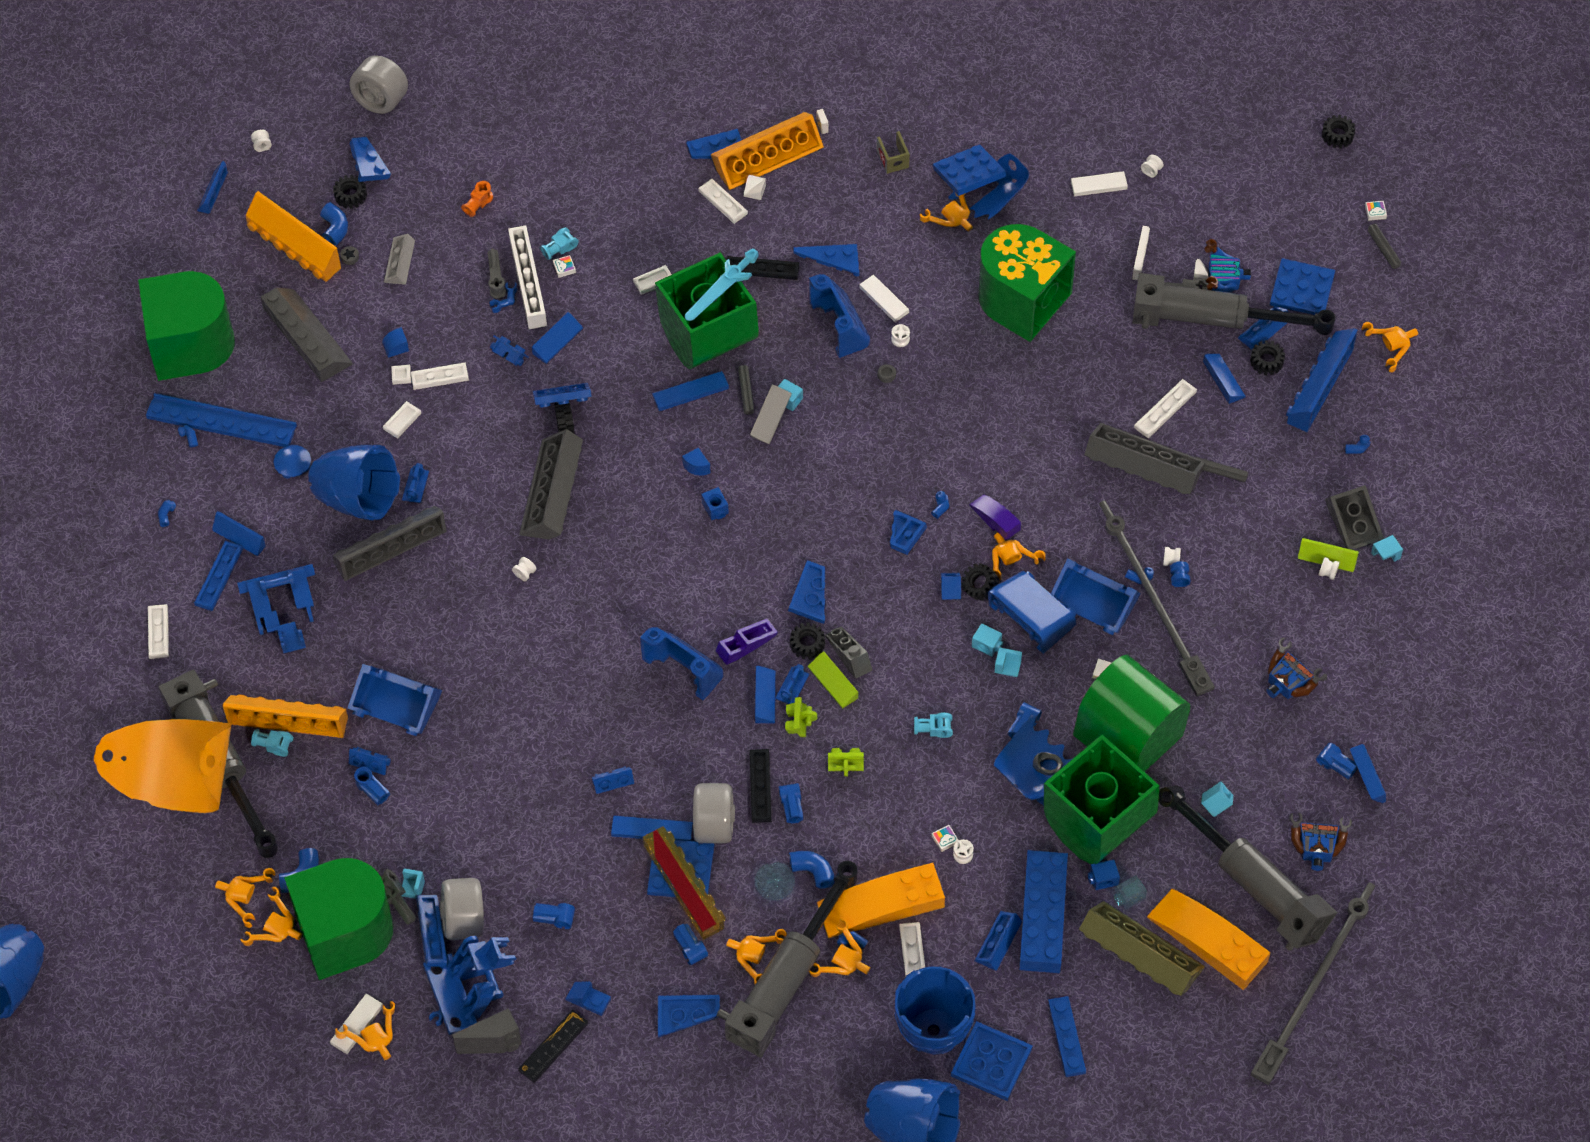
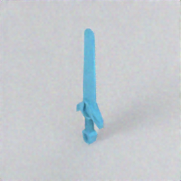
(731, 275)

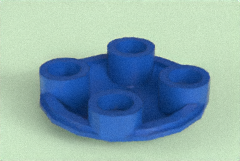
(292, 461)

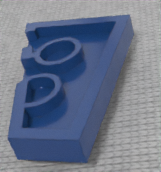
(704, 147)
(368, 161)
(809, 594)
(685, 1011)

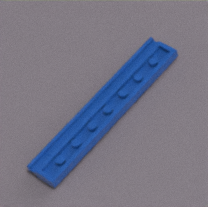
(221, 420)

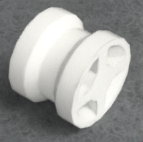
(261, 140)
(1152, 165)
(897, 333)
(1171, 556)
(1329, 568)
(524, 569)
(965, 847)

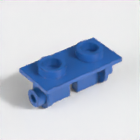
(515, 354)
(415, 484)
(792, 685)
(363, 758)
(618, 778)

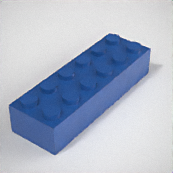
(1043, 911)

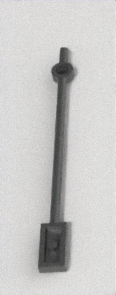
(1191, 666)
(1275, 1051)

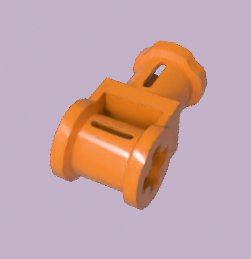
(479, 198)

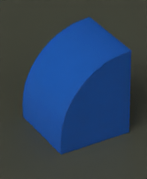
(395, 342)
(696, 463)
(950, 586)

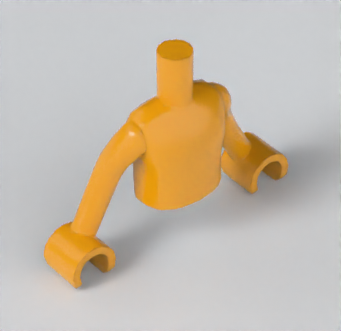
(954, 213)
(1393, 339)
(1010, 553)
(241, 890)
(276, 924)
(752, 950)
(845, 957)
(374, 1035)

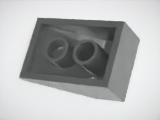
(1355, 517)
(491, 1035)

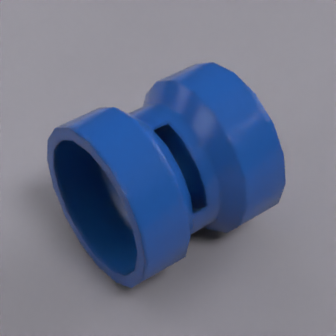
(1180, 574)

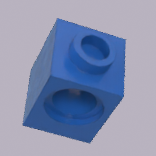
(715, 497)
(1104, 875)

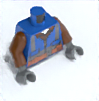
(1290, 676)
(1318, 841)

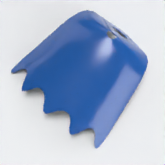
(1004, 192)
(1017, 758)

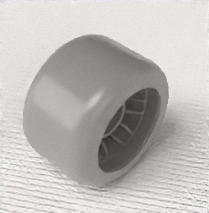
(378, 84)
(713, 813)
(462, 908)

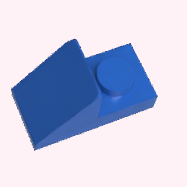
(588, 998)

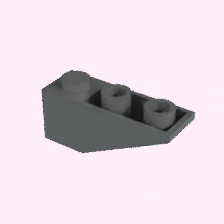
(850, 652)

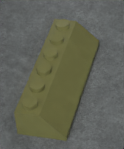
(1141, 948)

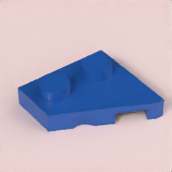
(905, 532)

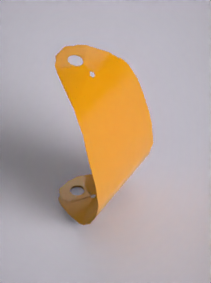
(168, 763)

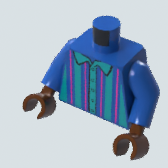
(1224, 270)

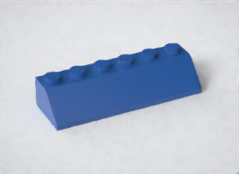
(1321, 379)

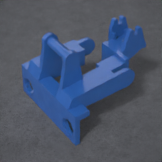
(289, 636)
(470, 961)

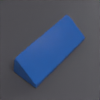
(213, 188)
(1261, 330)
(556, 338)
(1223, 377)
(238, 533)
(765, 695)
(1368, 773)
(998, 940)

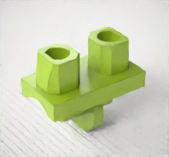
(802, 716)
(846, 761)

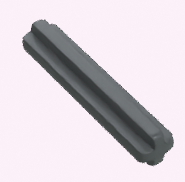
(1384, 246)
(746, 389)
(1224, 470)

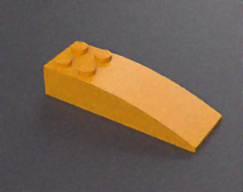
(886, 900)
(1210, 937)

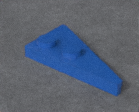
(837, 256)

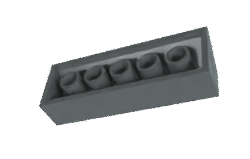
(305, 332)
(1144, 458)
(551, 485)
(390, 542)

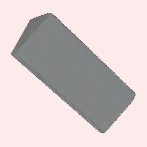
(399, 259)
(770, 414)

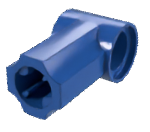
(1023, 715)
(1333, 758)
(371, 786)
(791, 799)
(558, 915)
(691, 947)

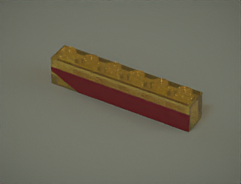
(683, 882)

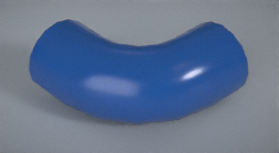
(338, 223)
(307, 859)
(815, 864)

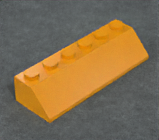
(767, 150)
(292, 237)
(286, 716)

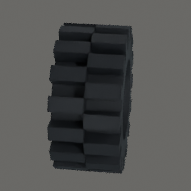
(1340, 123)
(349, 200)
(1264, 366)
(564, 417)
(972, 575)
(803, 631)

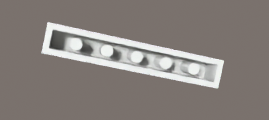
(527, 277)

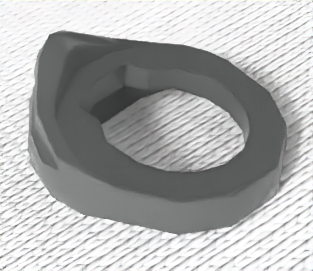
(1040, 757)

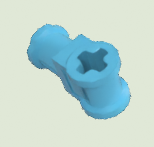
(561, 242)
(935, 725)
(274, 742)

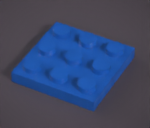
(969, 170)
(1302, 287)
(562, 394)
(696, 853)
(991, 1061)

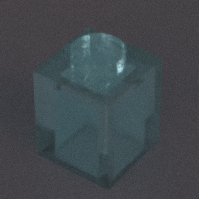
(1130, 893)

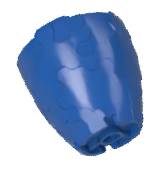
(356, 480)
(19, 965)
(938, 1000)
(914, 1111)

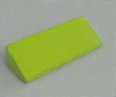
(1316, 552)
(833, 680)

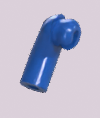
(190, 433)
(1360, 447)
(942, 504)
(163, 511)
(1132, 575)
(858, 938)

